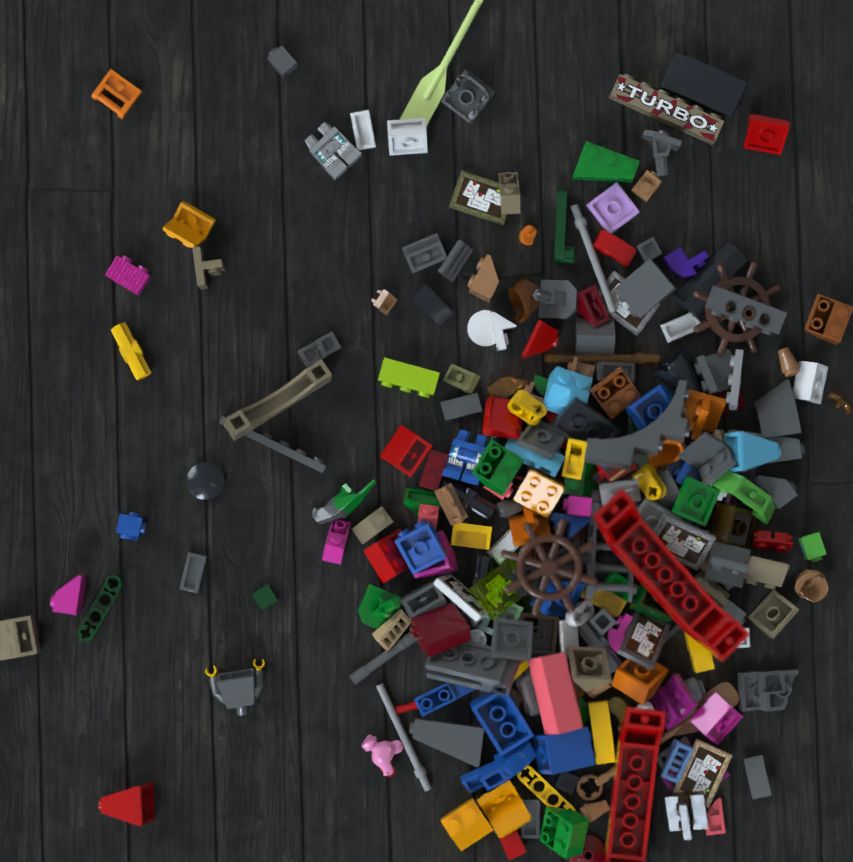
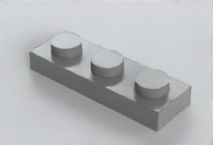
(734, 379)

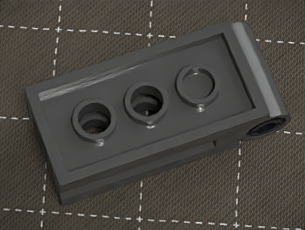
(473, 667)

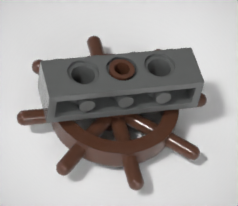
(752, 313)

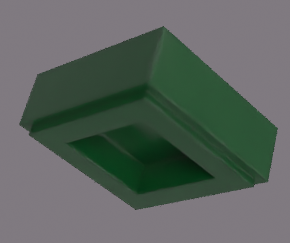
(264, 597)

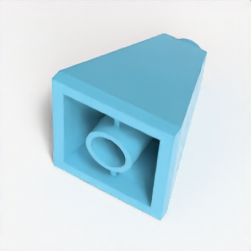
(751, 450)

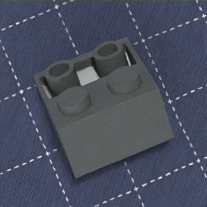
(423, 600)

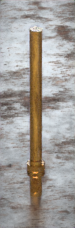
(639, 358)

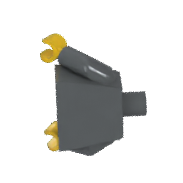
(237, 688)

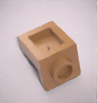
(647, 185)
(581, 368)

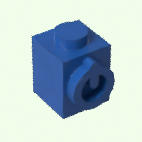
(131, 526)

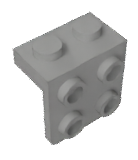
(629, 485)

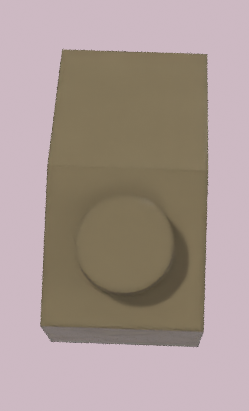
(372, 525)

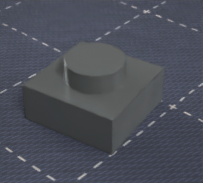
(649, 249)

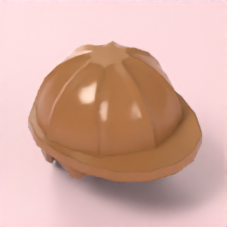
(811, 585)

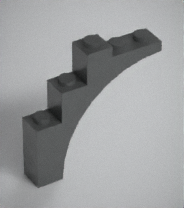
(621, 451)

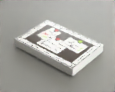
(461, 596)

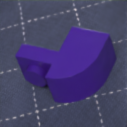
(680, 265)

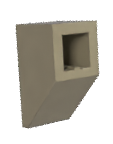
(509, 193)

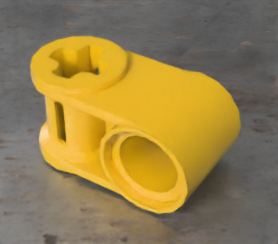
(525, 407)
(648, 481)

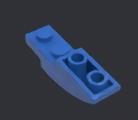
(440, 697)
(500, 770)

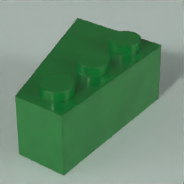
(604, 165)

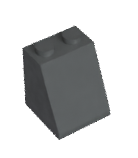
(645, 289)

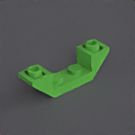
(747, 493)

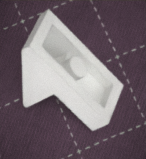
(498, 325)

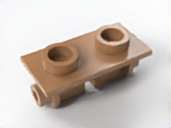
(451, 504)

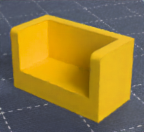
(471, 536)

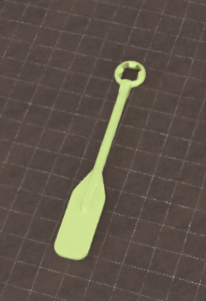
(433, 85)

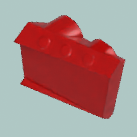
(500, 420)

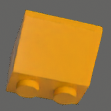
(466, 824)

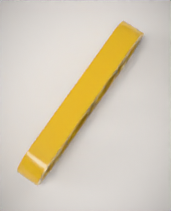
(548, 789)

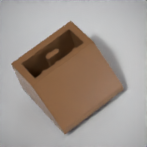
(486, 281)

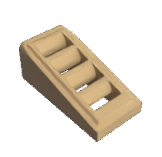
(388, 639)

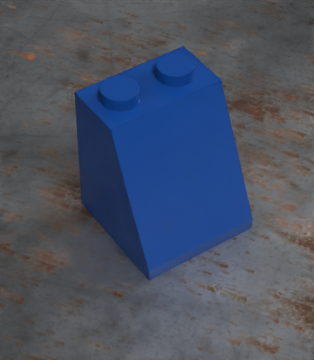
(563, 751)

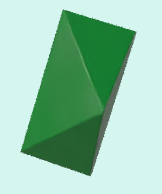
(415, 497)

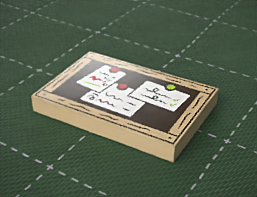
(703, 770)

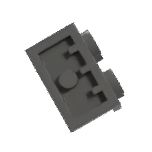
(710, 457)

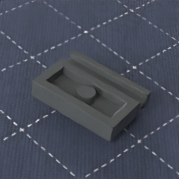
(424, 253)

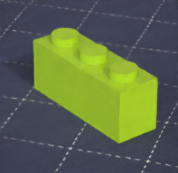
(408, 377)

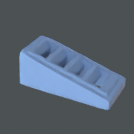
(688, 750)

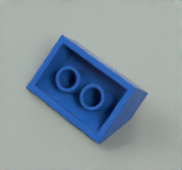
(501, 721)

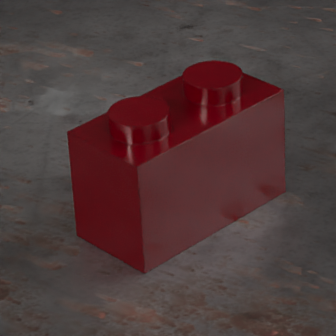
(433, 470)

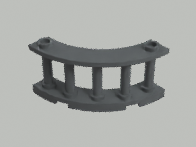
(594, 567)

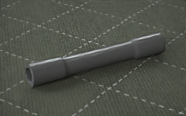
(365, 670)

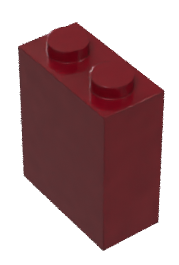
(440, 629)

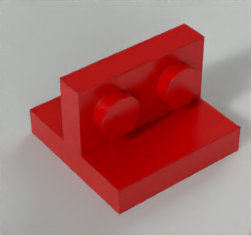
(766, 134)

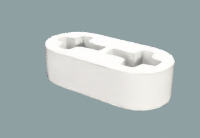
(579, 617)

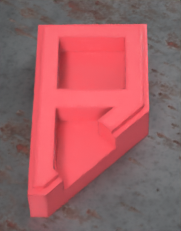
(716, 818)

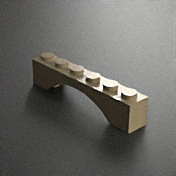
(263, 410)

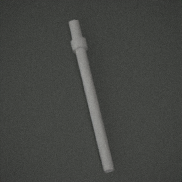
(581, 224)
(420, 771)

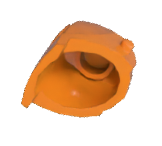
(668, 454)

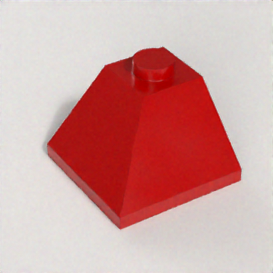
(541, 340)

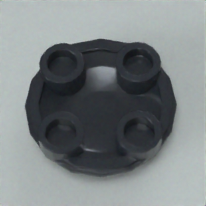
(205, 480)

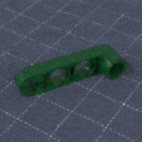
(562, 253)
(102, 609)

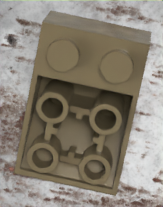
(18, 638)

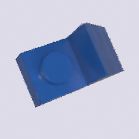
(574, 522)

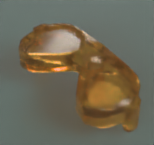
(840, 402)

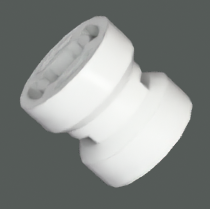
(478, 636)

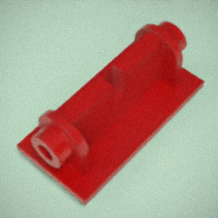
(781, 542)

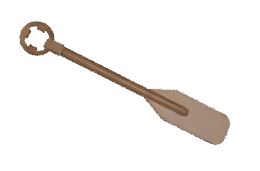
(723, 689)

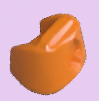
(527, 235)

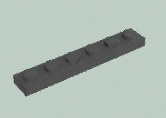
(283, 448)

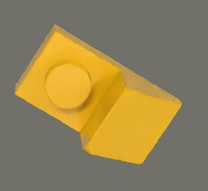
(574, 459)

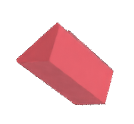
(555, 693)

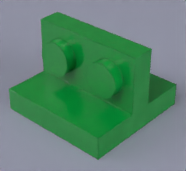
(695, 501)

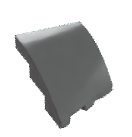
(777, 412)
(765, 689)

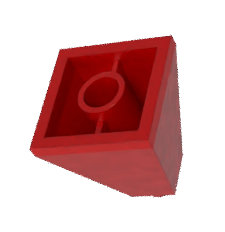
(131, 805)

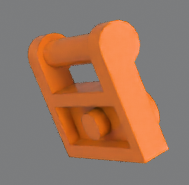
(121, 89)

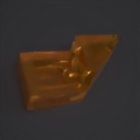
(506, 386)

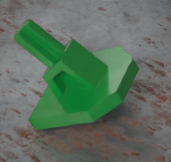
(378, 606)

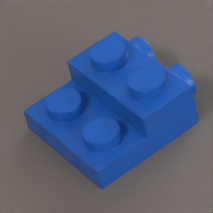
(420, 546)

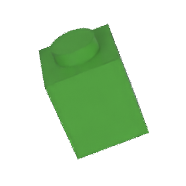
(812, 547)

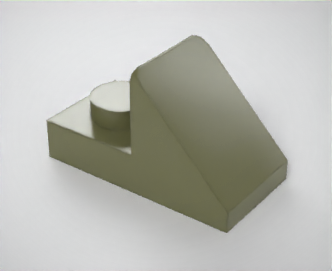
(461, 378)

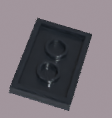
(583, 422)

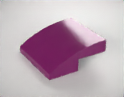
(675, 700)

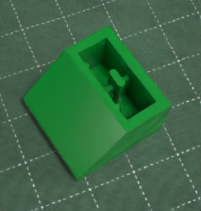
(497, 467)
(564, 831)

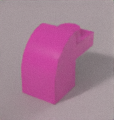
(616, 636)

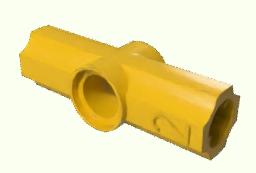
(131, 351)

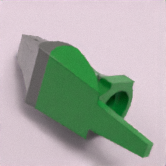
(341, 504)

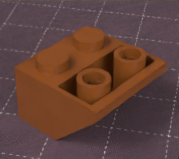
(828, 319)
(615, 393)

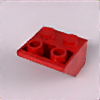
(406, 451)
(386, 557)

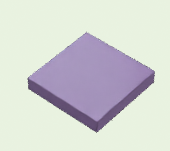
(613, 208)

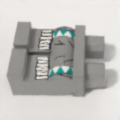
(328, 146)

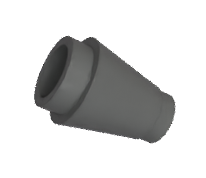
(508, 508)

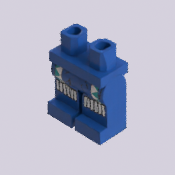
(465, 453)

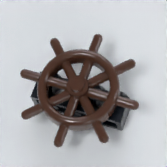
(548, 567)

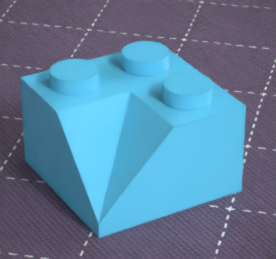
(563, 387)

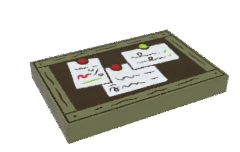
(478, 198)

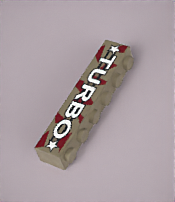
(666, 109)

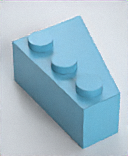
(532, 459)

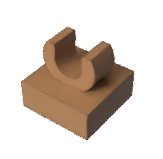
(384, 302)

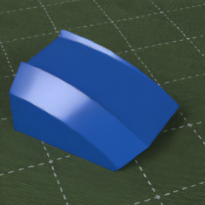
(649, 406)

